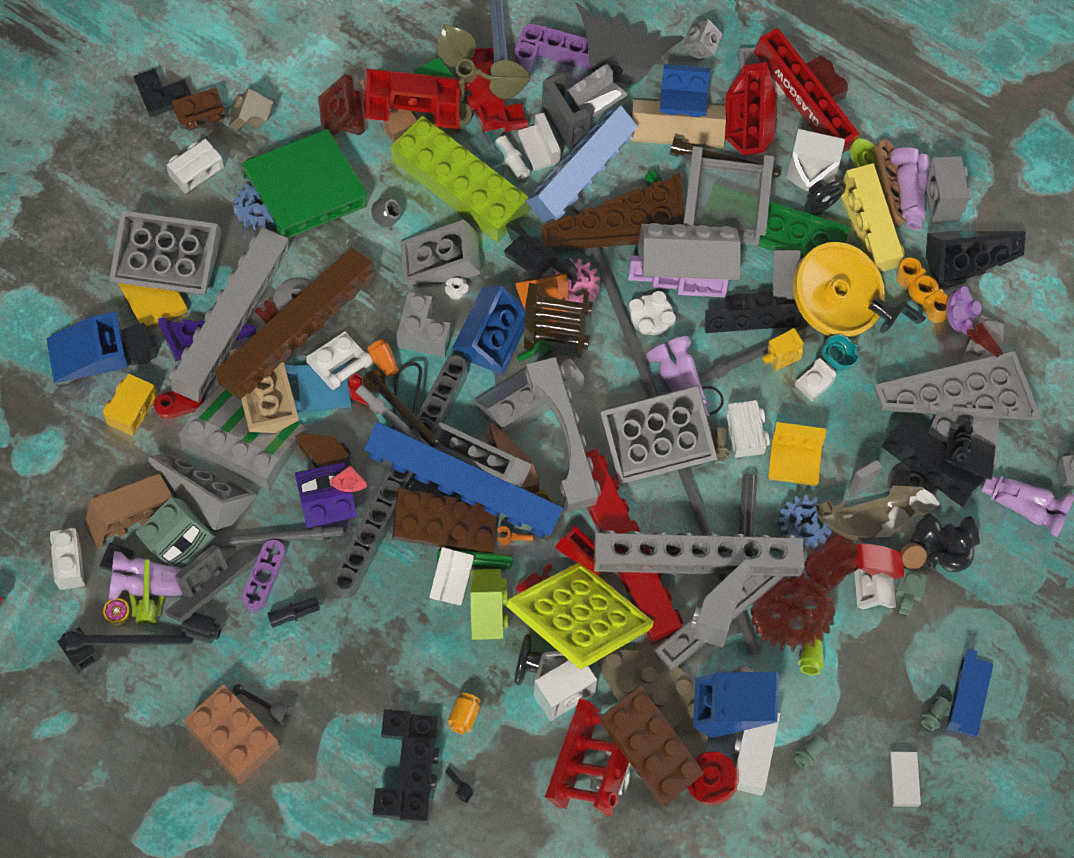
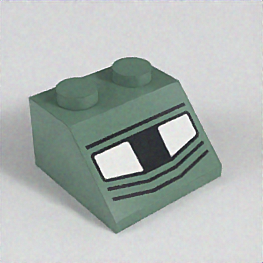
(175, 533)

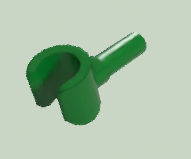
(540, 347)

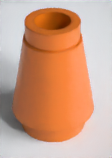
(383, 357)

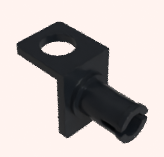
(890, 314)

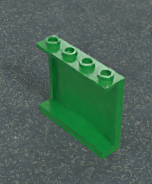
(305, 183)

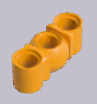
(917, 280)

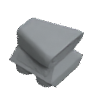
(596, 92)

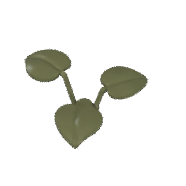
(456, 49)

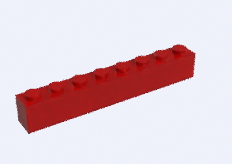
(642, 588)

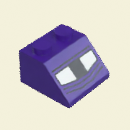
(320, 499)

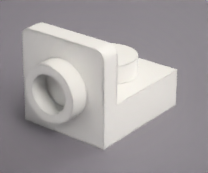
(816, 379)

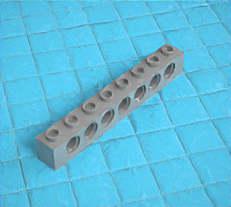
(688, 563)

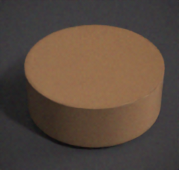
(913, 555)

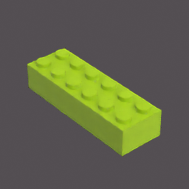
(459, 178)

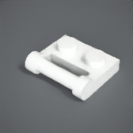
(335, 354)

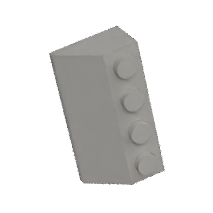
(689, 251)
(511, 402)

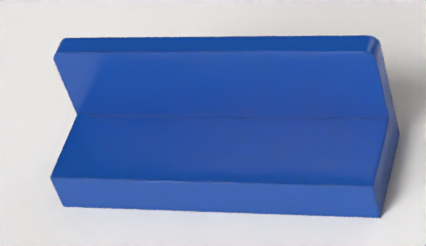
(969, 694)

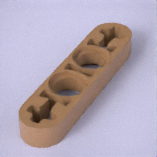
(882, 160)

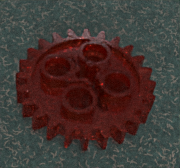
(794, 613)

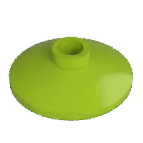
(862, 152)

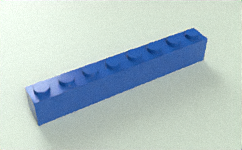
(463, 478)

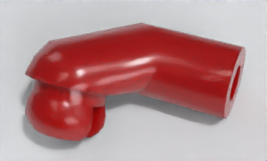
(353, 384)

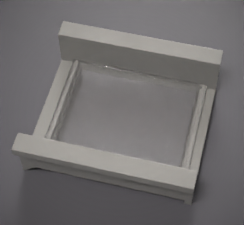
(729, 195)

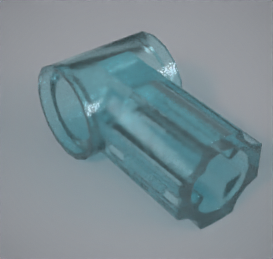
(487, 152)

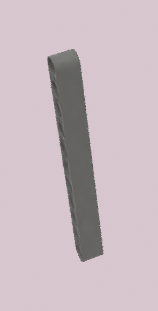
(392, 483)

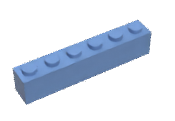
(582, 164)

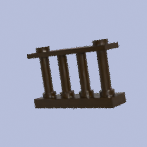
(535, 313)

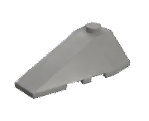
(211, 499)

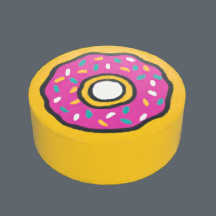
(116, 612)

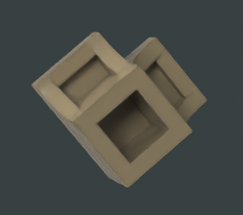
(249, 109)

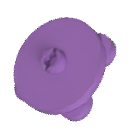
(962, 309)

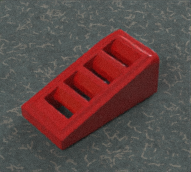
(578, 548)

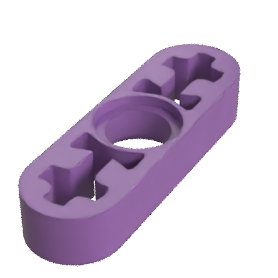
(263, 595)

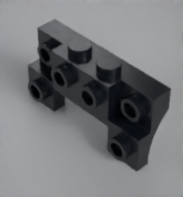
(416, 776)

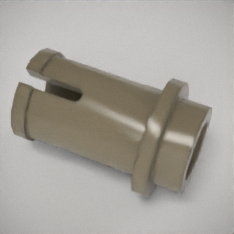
(720, 443)

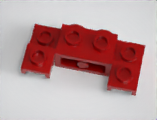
(411, 93)
(486, 105)

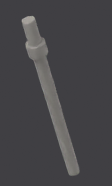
(377, 405)

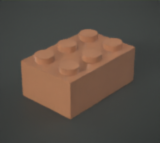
(231, 734)

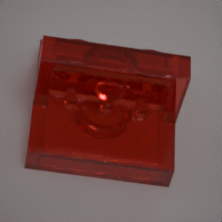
(341, 108)

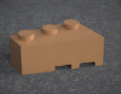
(124, 507)

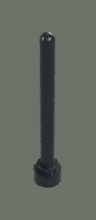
(76, 639)

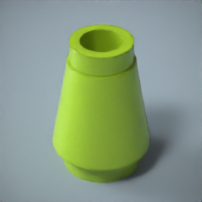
(813, 658)

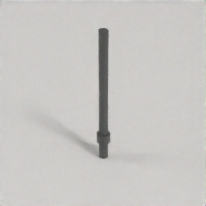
(721, 369)
(315, 532)

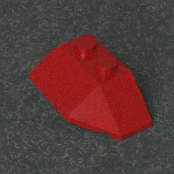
(751, 110)

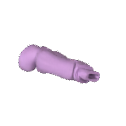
(912, 184)
(678, 374)
(1030, 502)
(161, 578)

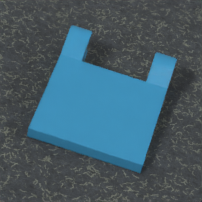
(315, 393)

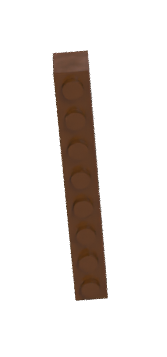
(295, 324)

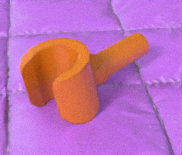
(512, 536)

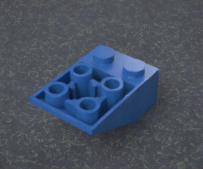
(87, 348)
(735, 702)

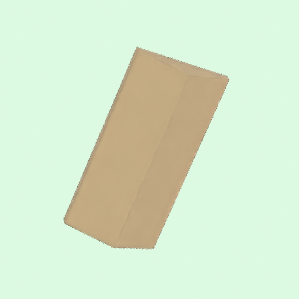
(662, 128)
(271, 403)

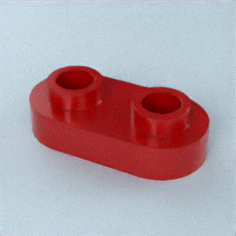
(178, 405)

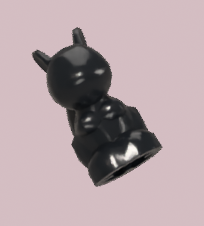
(957, 541)

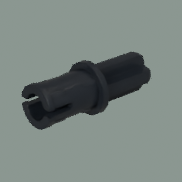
(293, 611)

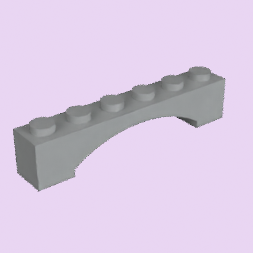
(546, 381)

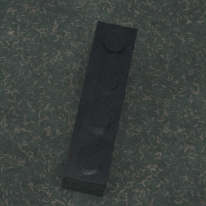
(927, 458)

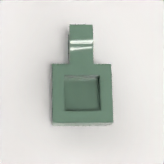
(910, 588)

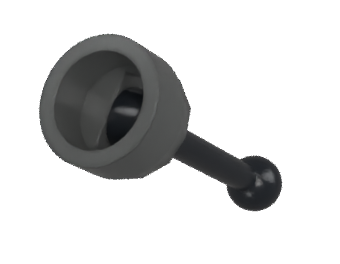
(279, 711)

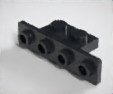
(534, 256)
(751, 313)

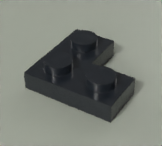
(157, 97)

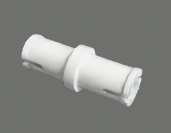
(512, 158)

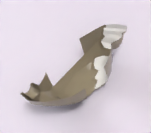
(877, 517)

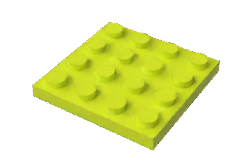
(580, 615)

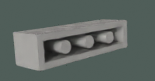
(482, 455)

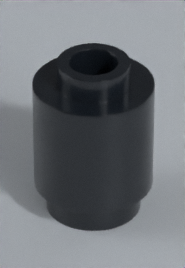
(202, 628)

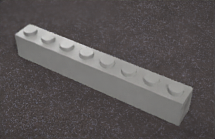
(229, 315)

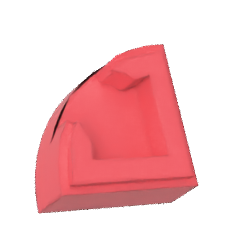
(348, 481)

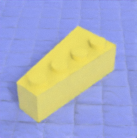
(871, 217)

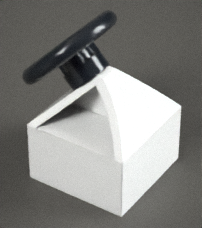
(814, 169)
(557, 680)

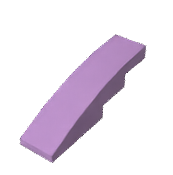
(684, 286)

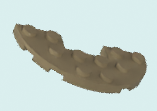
(670, 691)

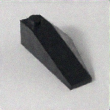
(963, 254)

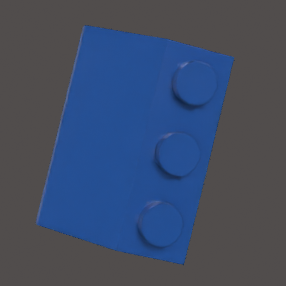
(491, 329)

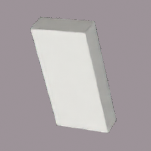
(904, 779)

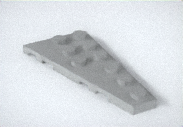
(974, 388)
(983, 427)

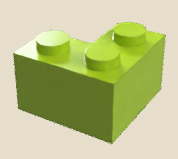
(487, 596)

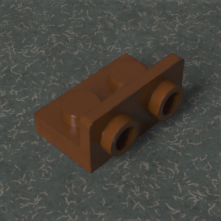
(198, 109)

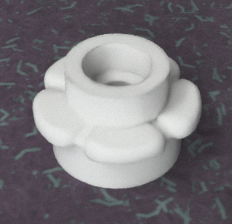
(459, 292)

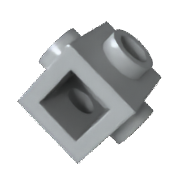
(702, 39)

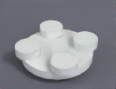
(652, 314)

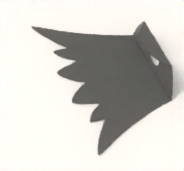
(622, 47)

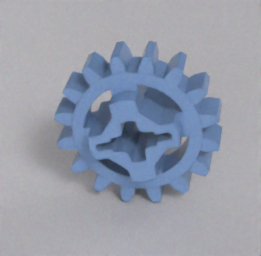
(254, 209)
(803, 512)

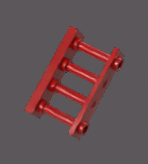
(570, 764)

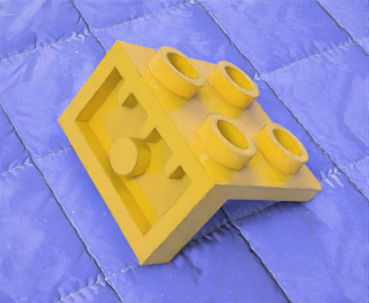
(796, 453)

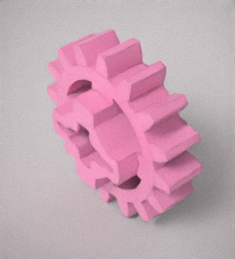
(588, 283)

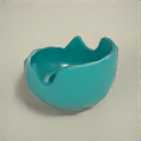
(839, 352)

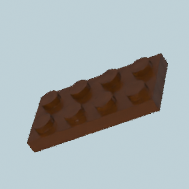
(443, 522)
(651, 746)

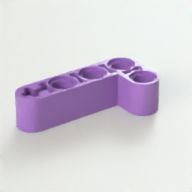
(542, 47)

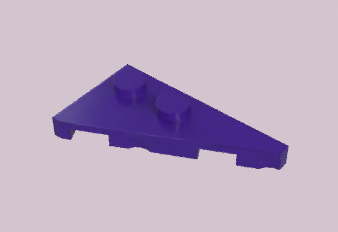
(180, 334)

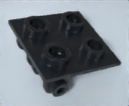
(969, 451)

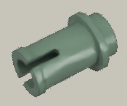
(935, 714)
(809, 753)

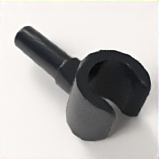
(464, 791)

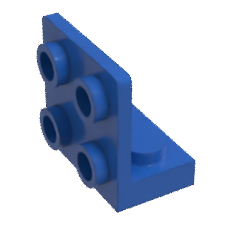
(684, 90)

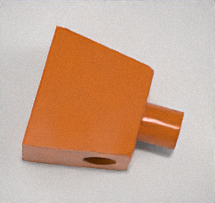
(550, 286)

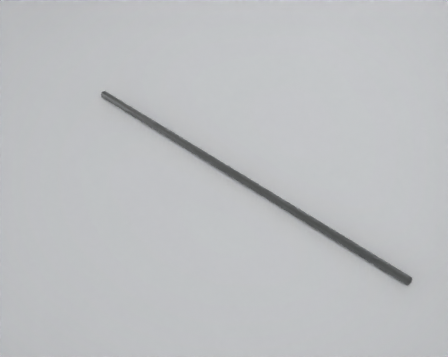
(651, 391)

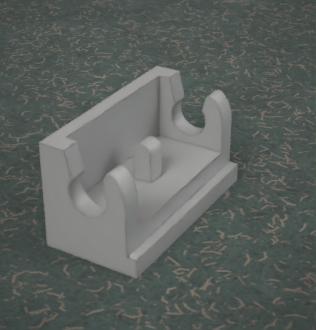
(783, 273)

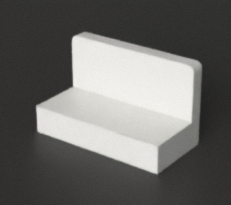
(540, 143)
(451, 576)
(874, 590)

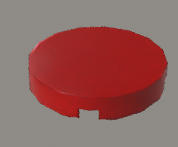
(717, 782)

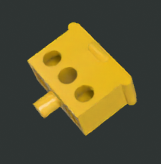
(784, 350)

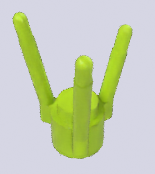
(146, 611)

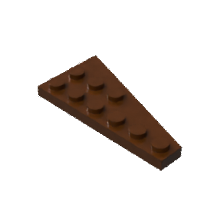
(619, 218)

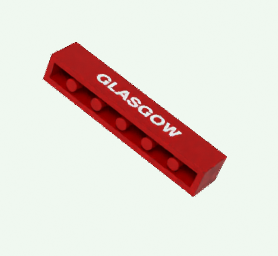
(804, 88)

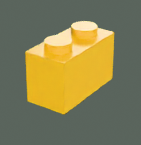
(130, 404)

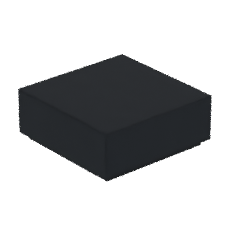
(107, 560)

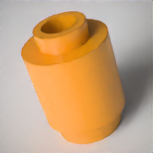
(464, 713)

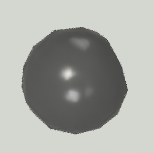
(386, 212)

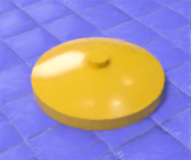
(835, 289)

